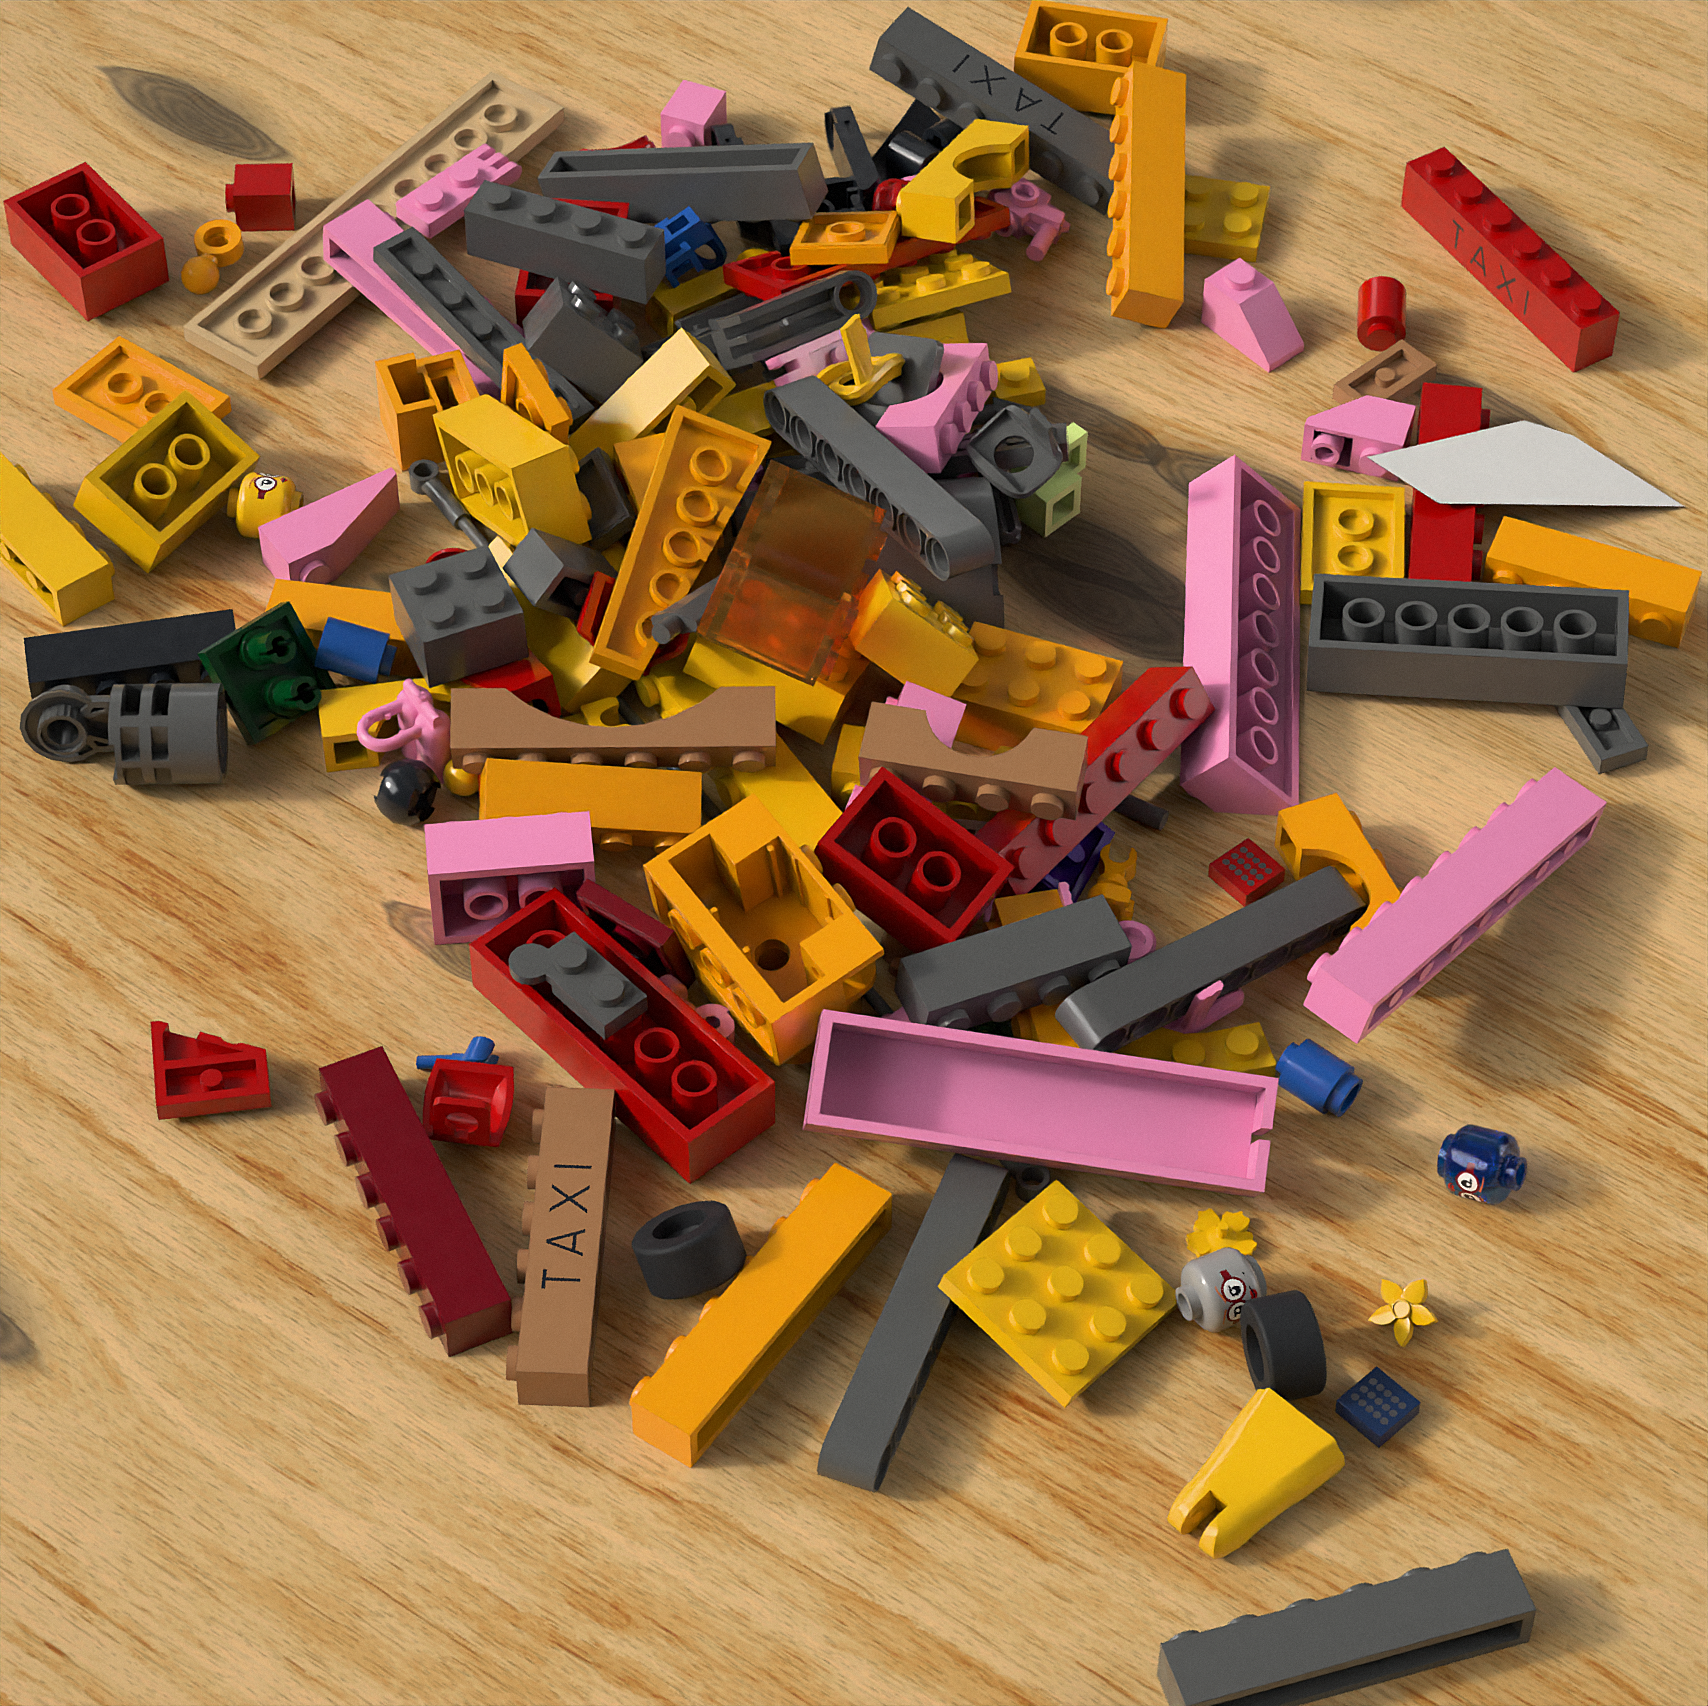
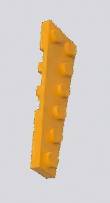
(685, 509)

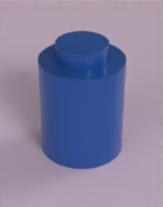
(355, 651)

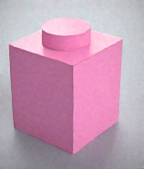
(691, 114)

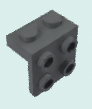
(918, 375)

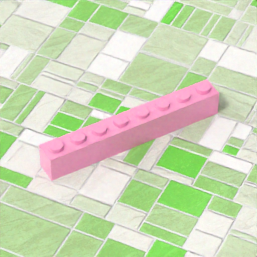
(1452, 904)

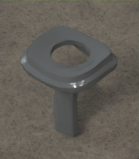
(1010, 424)

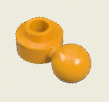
(216, 245)

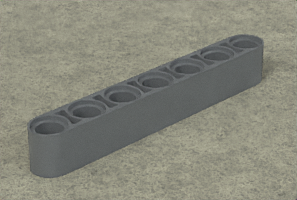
(872, 468)
(1228, 950)
(911, 1326)

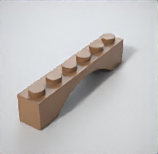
(723, 730)

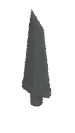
(683, 615)

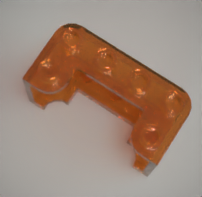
(794, 575)

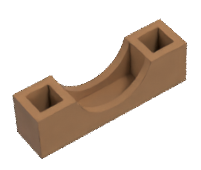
(1035, 777)

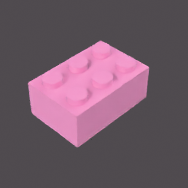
(500, 865)

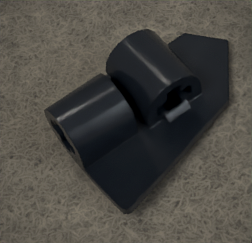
(914, 142)

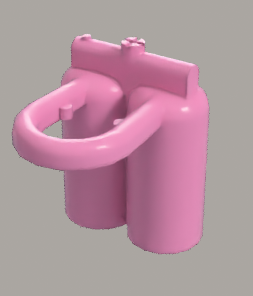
(422, 728)

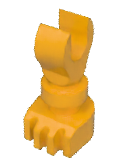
(1114, 883)

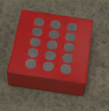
(1246, 872)

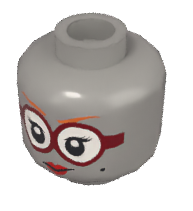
(1218, 1287)

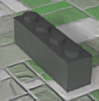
(565, 241)
(1012, 966)

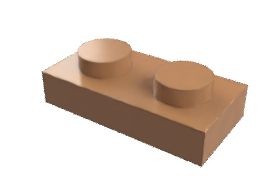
(1388, 376)

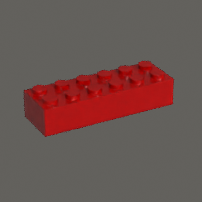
(669, 1068)

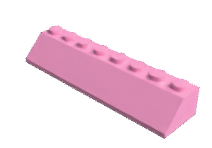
(1243, 641)

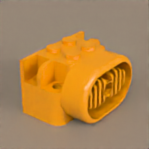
(759, 904)

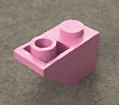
(1358, 430)

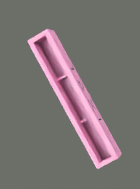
(349, 250)

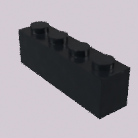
(126, 653)

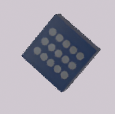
(1377, 1407)

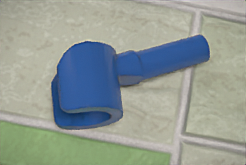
(477, 1051)

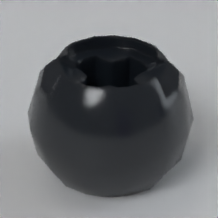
(407, 791)

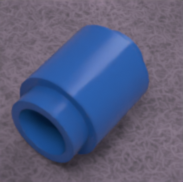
(1318, 1077)

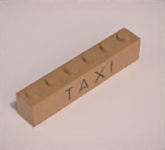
(565, 1248)

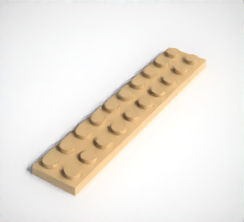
(298, 291)

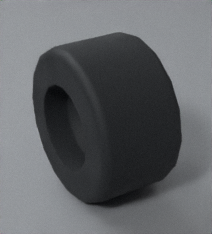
(689, 1250)
(1284, 1345)

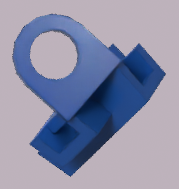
(682, 237)

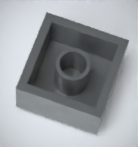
(583, 339)
(458, 616)

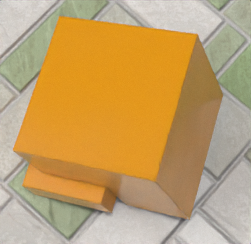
(413, 392)

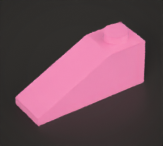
(330, 533)

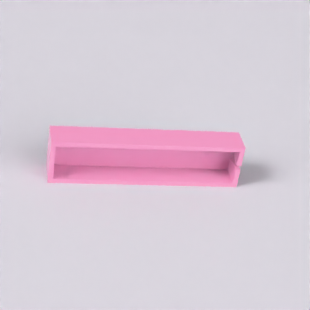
(1040, 1103)

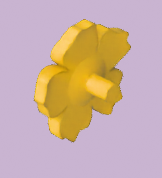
(1214, 1234)

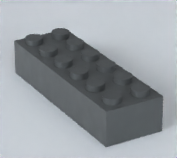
(1468, 641)

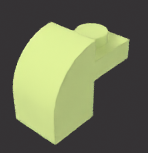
(1061, 495)

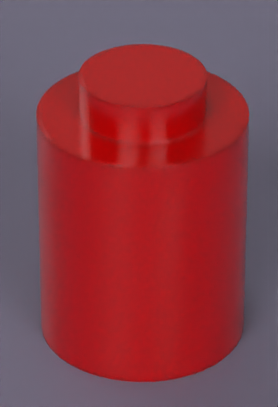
(1381, 313)

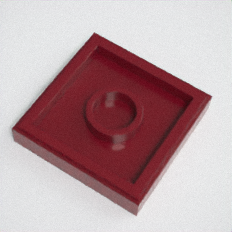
(637, 932)

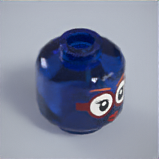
(1481, 1164)

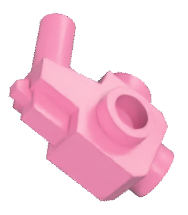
(1031, 216)

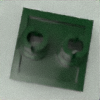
(267, 672)

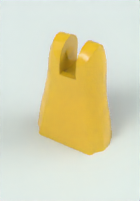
(1256, 1473)

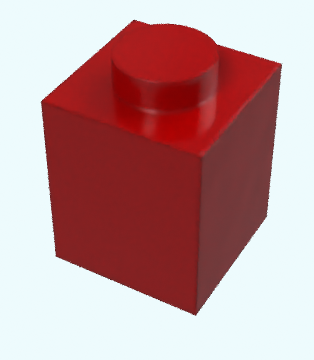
(263, 197)

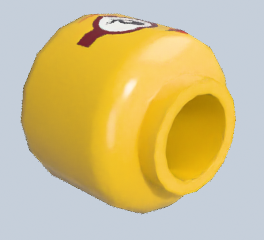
(261, 500)

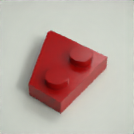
(206, 1074)

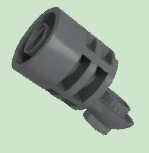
(154, 729)

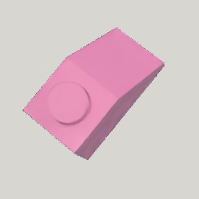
(1250, 315)

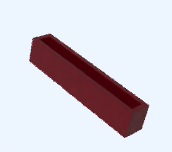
(415, 1202)

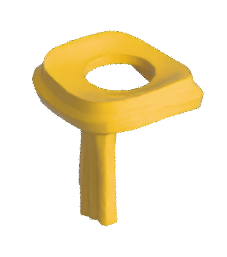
(867, 371)

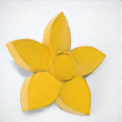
(1404, 1309)

